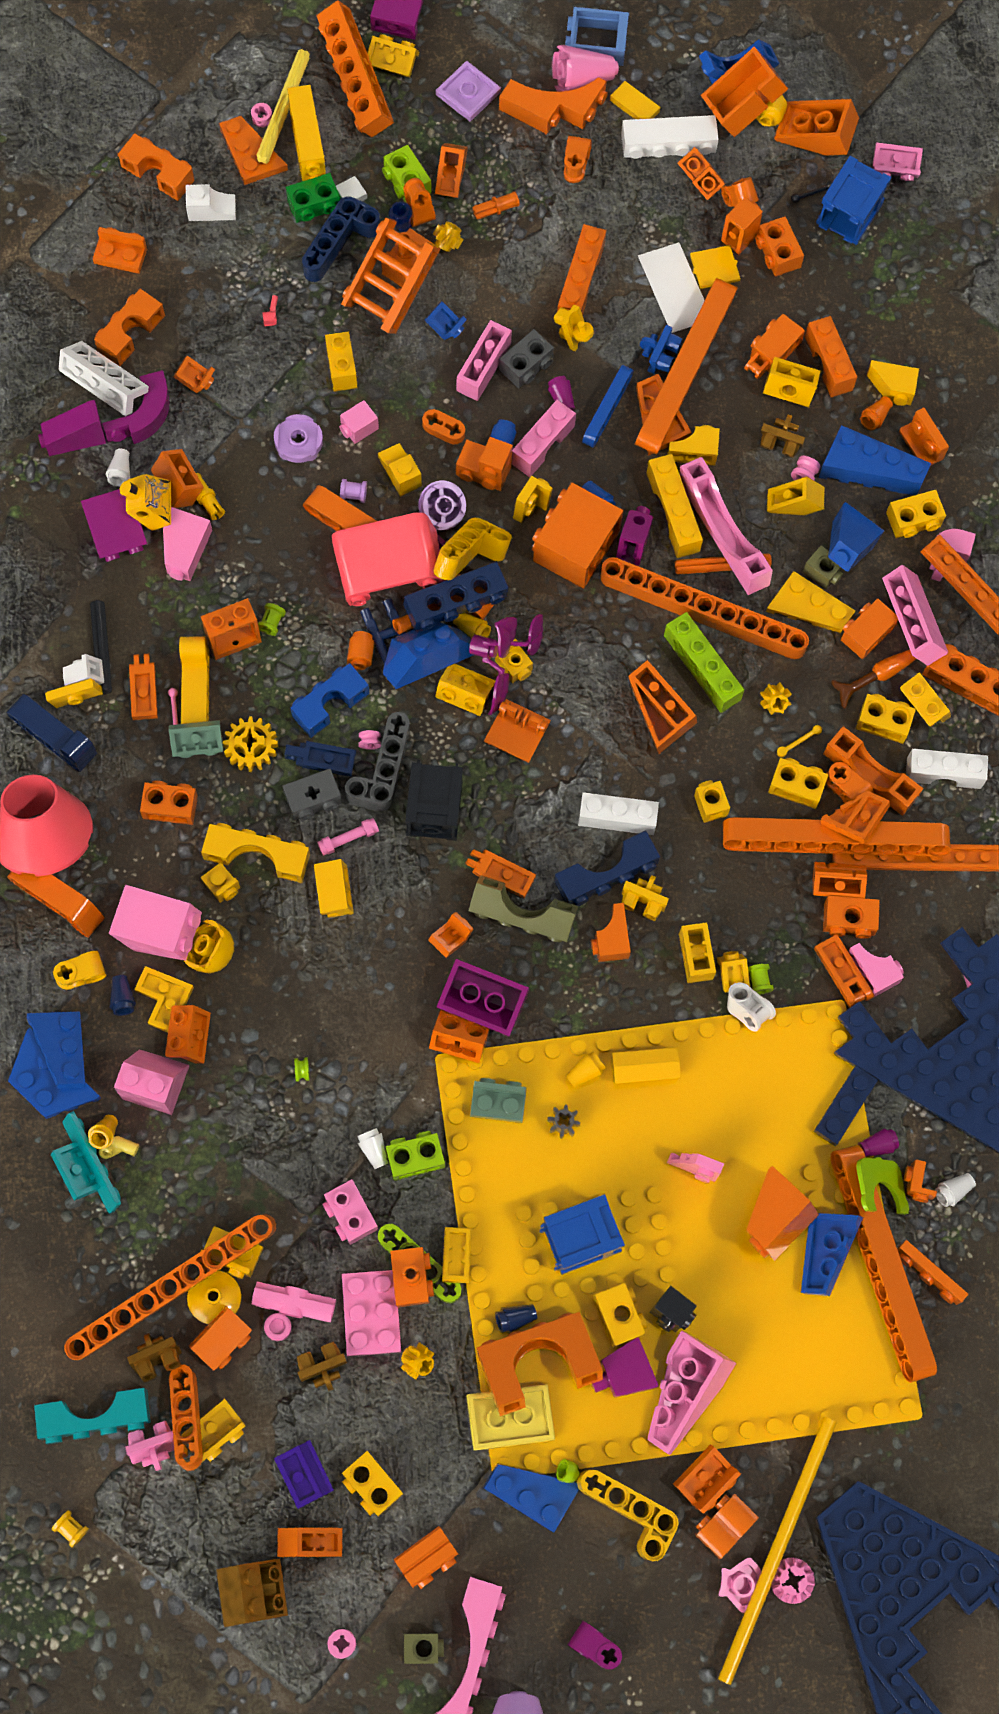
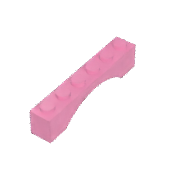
(744, 559)
(479, 1606)

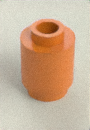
(360, 650)

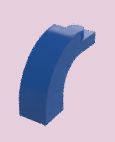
(716, 66)

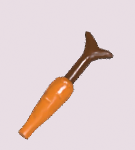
(881, 671)

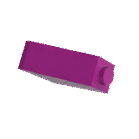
(73, 430)

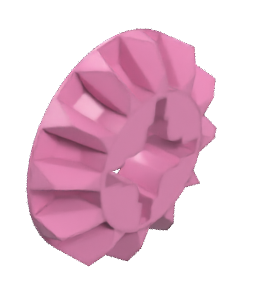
(805, 1585)

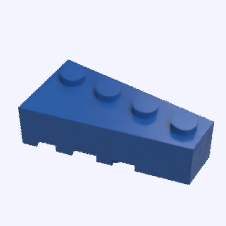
(873, 463)

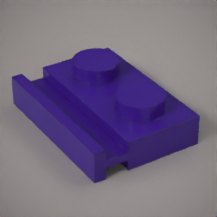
(303, 1474)

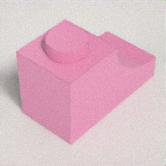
(878, 971)

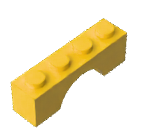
(680, 518)
(225, 844)

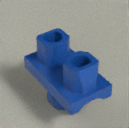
(666, 342)

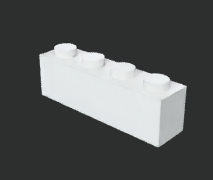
(669, 136)

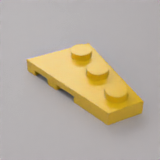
(810, 603)

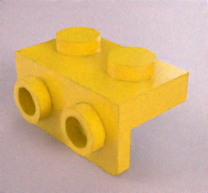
(217, 1428)

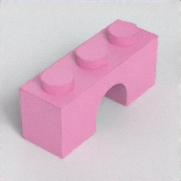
(551, 427)

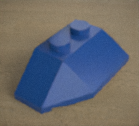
(424, 653)

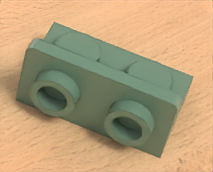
(196, 739)
(498, 1100)

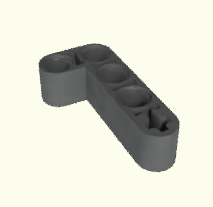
(385, 761)

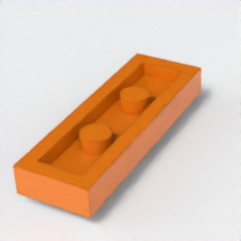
(931, 1274)

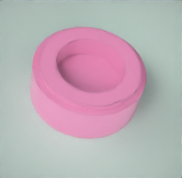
(277, 1327)

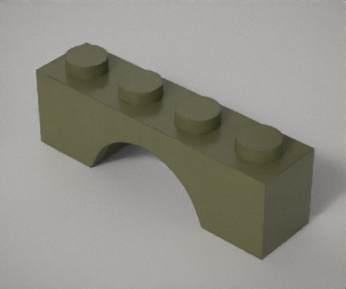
(493, 902)

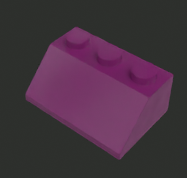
(483, 997)

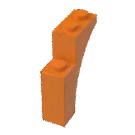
(545, 108)

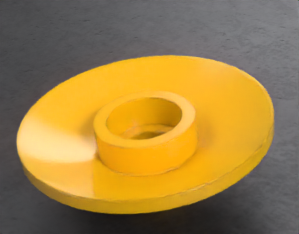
(228, 1295)

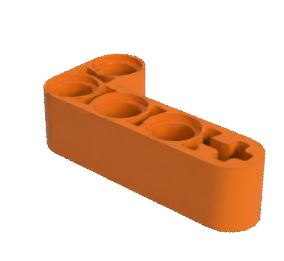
(61, 899)

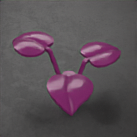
(489, 648)

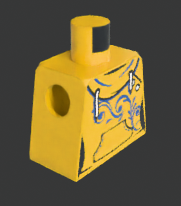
(148, 500)

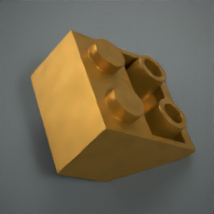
(252, 1592)

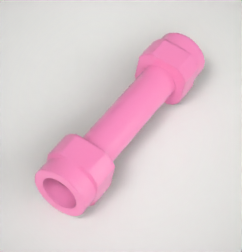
(368, 828)

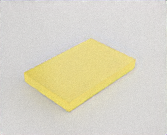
(516, 1428)

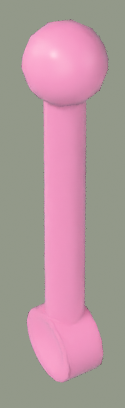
(173, 693)

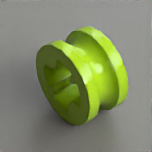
(301, 1069)

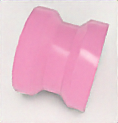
(806, 468)
(346, 1643)

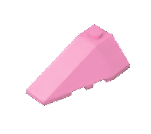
(690, 1384)

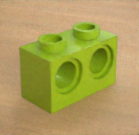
(410, 169)
(417, 1163)

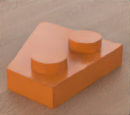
(858, 817)

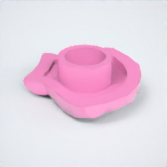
(740, 1583)

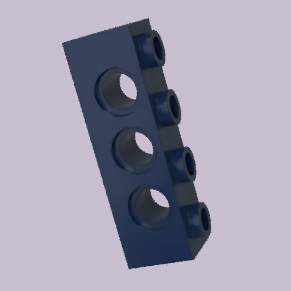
(488, 577)

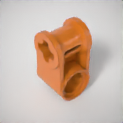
(576, 158)
(735, 192)
(420, 201)
(848, 785)

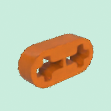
(443, 426)

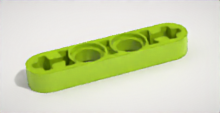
(399, 1235)

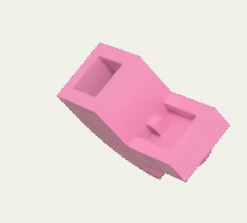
(960, 541)

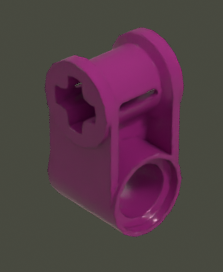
(591, 1643)

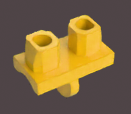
(573, 326)
(646, 893)

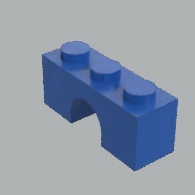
(343, 685)

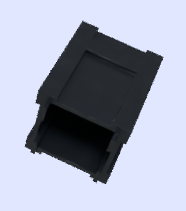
(434, 801)

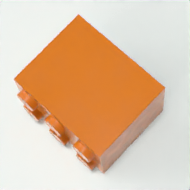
(576, 535)

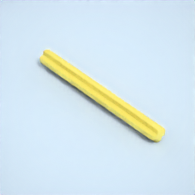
(282, 107)

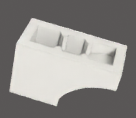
(209, 205)

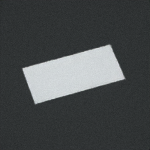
(673, 285)

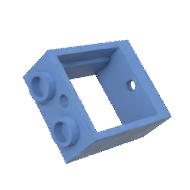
(601, 20)

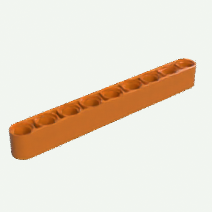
(686, 366)
(342, 515)
(710, 618)
(812, 837)
(885, 1272)
(160, 1295)

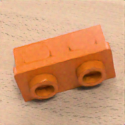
(120, 250)
(924, 438)
(188, 1033)

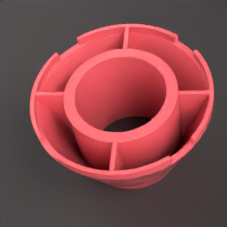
(47, 841)

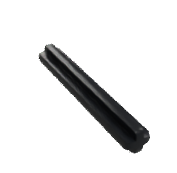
(100, 641)

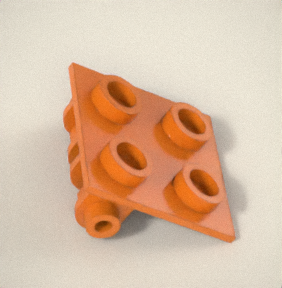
(517, 730)

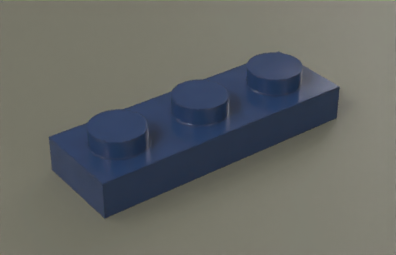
(845, 1105)

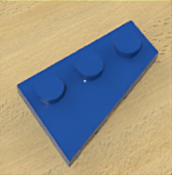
(61, 1044)
(826, 1251)
(533, 1494)

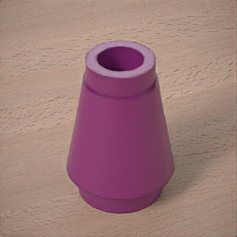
(561, 390)
(880, 1143)

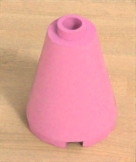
(579, 67)

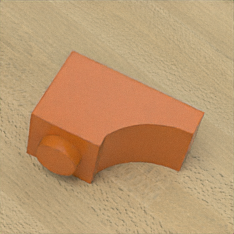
(450, 169)
(613, 940)
(309, 1542)

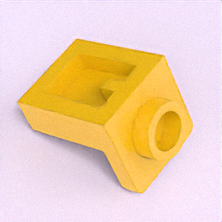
(221, 883)
(733, 969)

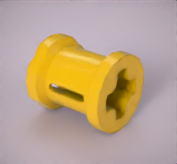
(70, 1528)

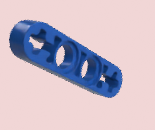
(608, 406)

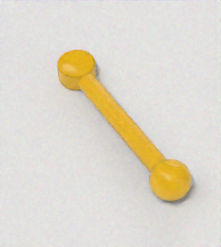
(782, 751)

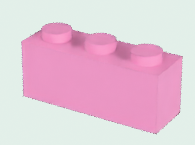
(483, 360)

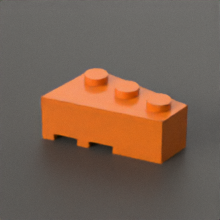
(661, 706)

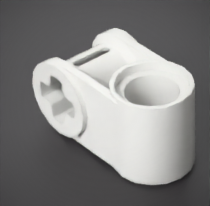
(749, 1006)

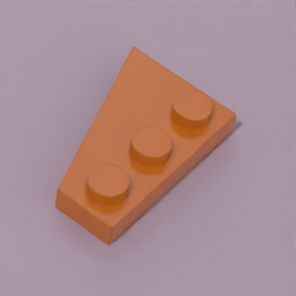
(244, 146)
(647, 393)

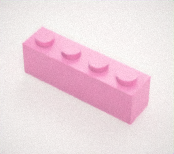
(915, 615)

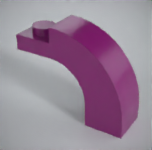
(148, 417)

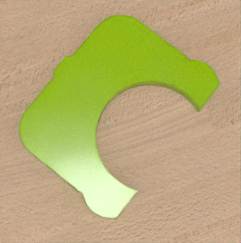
(887, 1172)

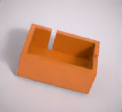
(744, 92)

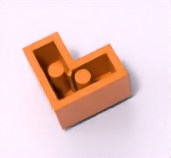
(485, 464)

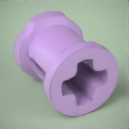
(353, 490)

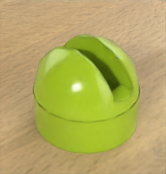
(567, 1471)

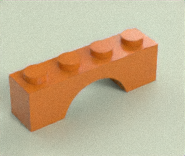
(582, 268)
(888, 784)

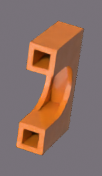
(564, 1335)

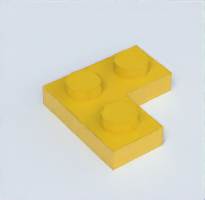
(167, 992)

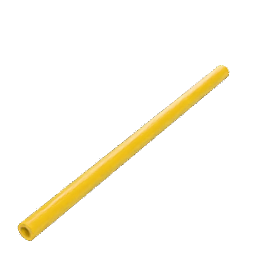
(777, 1551)

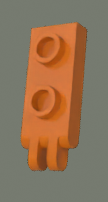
(143, 689)
(495, 867)

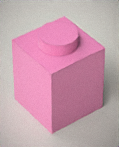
(358, 422)

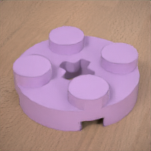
(293, 451)

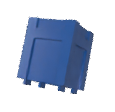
(853, 200)
(582, 1234)

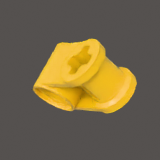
(82, 970)

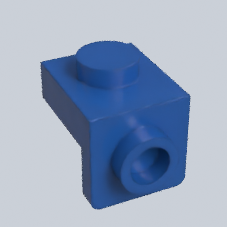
(445, 321)

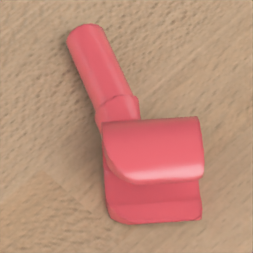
(270, 317)

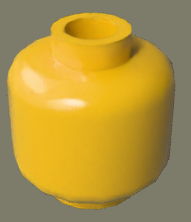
(774, 113)

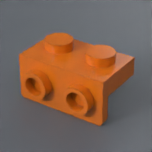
(707, 1479)

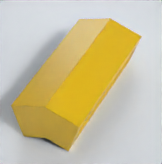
(645, 1065)

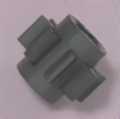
(562, 1129)

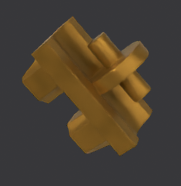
(791, 440)
(153, 1353)
(309, 1369)

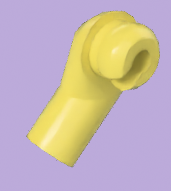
(119, 1145)

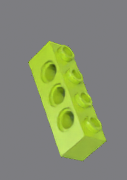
(703, 662)

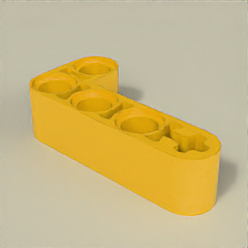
(472, 538)
(195, 679)
(625, 1507)

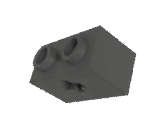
(319, 784)

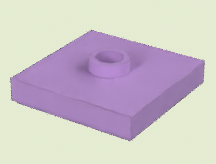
(468, 91)

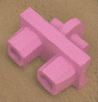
(151, 1450)

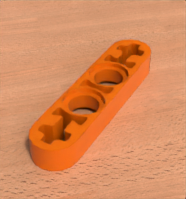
(188, 1416)

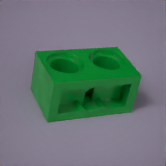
(310, 193)

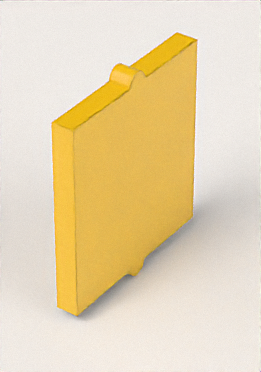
(715, 264)

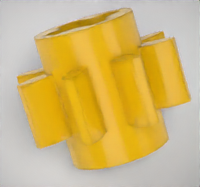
(448, 236)
(775, 698)
(417, 1360)

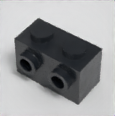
(674, 1311)

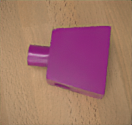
(635, 531)
(626, 1371)

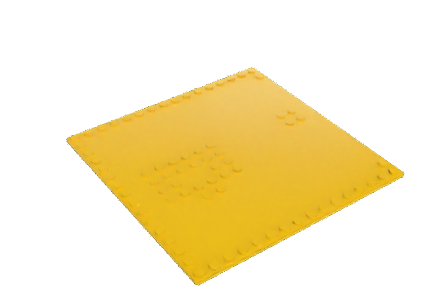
(739, 1102)

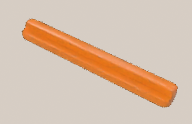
(704, 565)

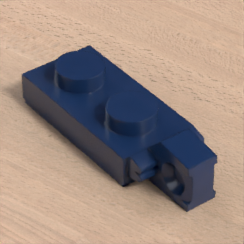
(322, 757)

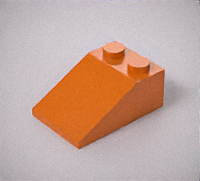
(819, 125)

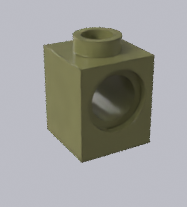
(813, 570)
(412, 1656)

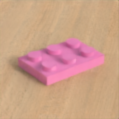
(370, 1313)

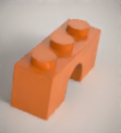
(141, 155)
(139, 311)
(837, 368)

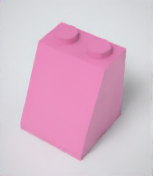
(155, 923)
(151, 1081)

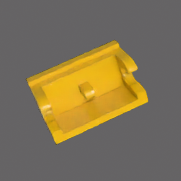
(333, 888)

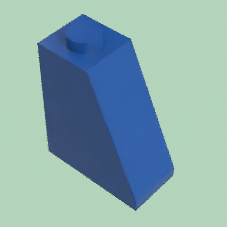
(852, 537)

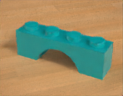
(57, 1421)

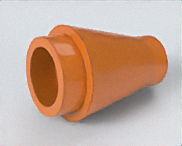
(874, 415)

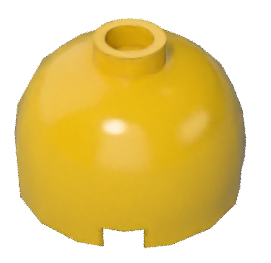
(210, 948)

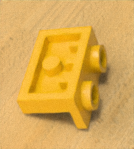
(392, 56)
(535, 493)
(464, 688)
(925, 700)
(241, 1266)

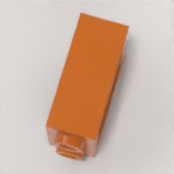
(221, 635)

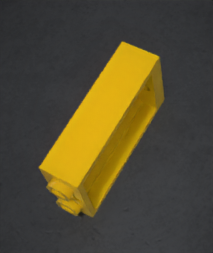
(306, 132)

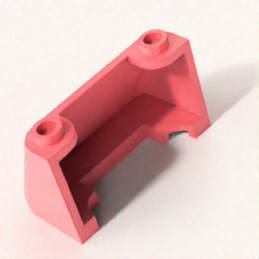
(386, 555)

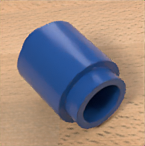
(504, 431)

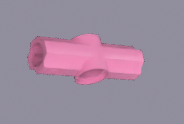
(293, 1302)

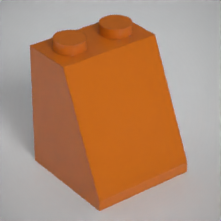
(778, 1215)

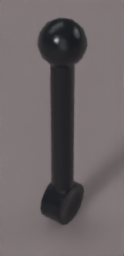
(795, 197)

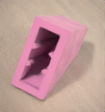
(184, 543)

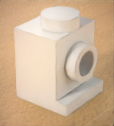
(84, 669)

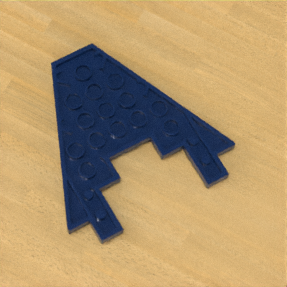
(958, 1073)
(889, 1576)

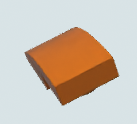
(701, 173)

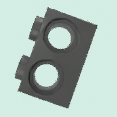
(522, 355)

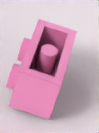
(350, 1212)

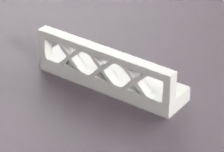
(96, 378)

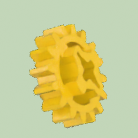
(241, 742)

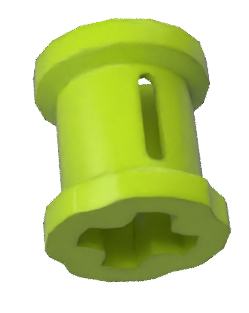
(271, 619)
(760, 978)

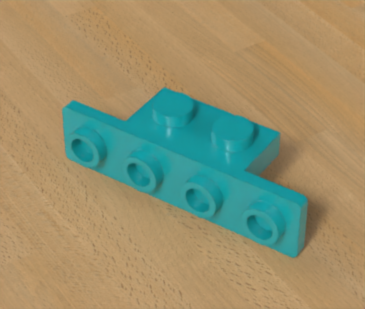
(82, 1168)

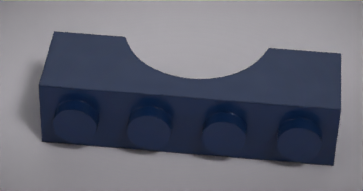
(579, 884)

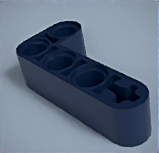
(317, 260)
(68, 745)

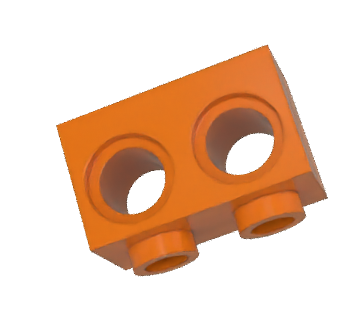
(784, 245)
(167, 809)
(458, 1037)

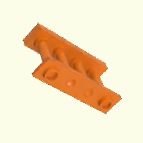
(413, 276)

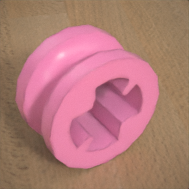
(261, 108)
(369, 739)

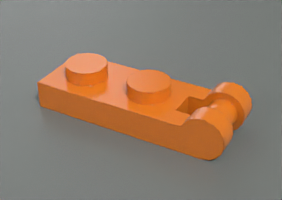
(843, 970)

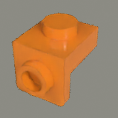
(194, 375)
(451, 935)
(914, 1176)

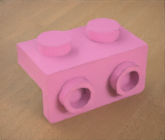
(897, 160)

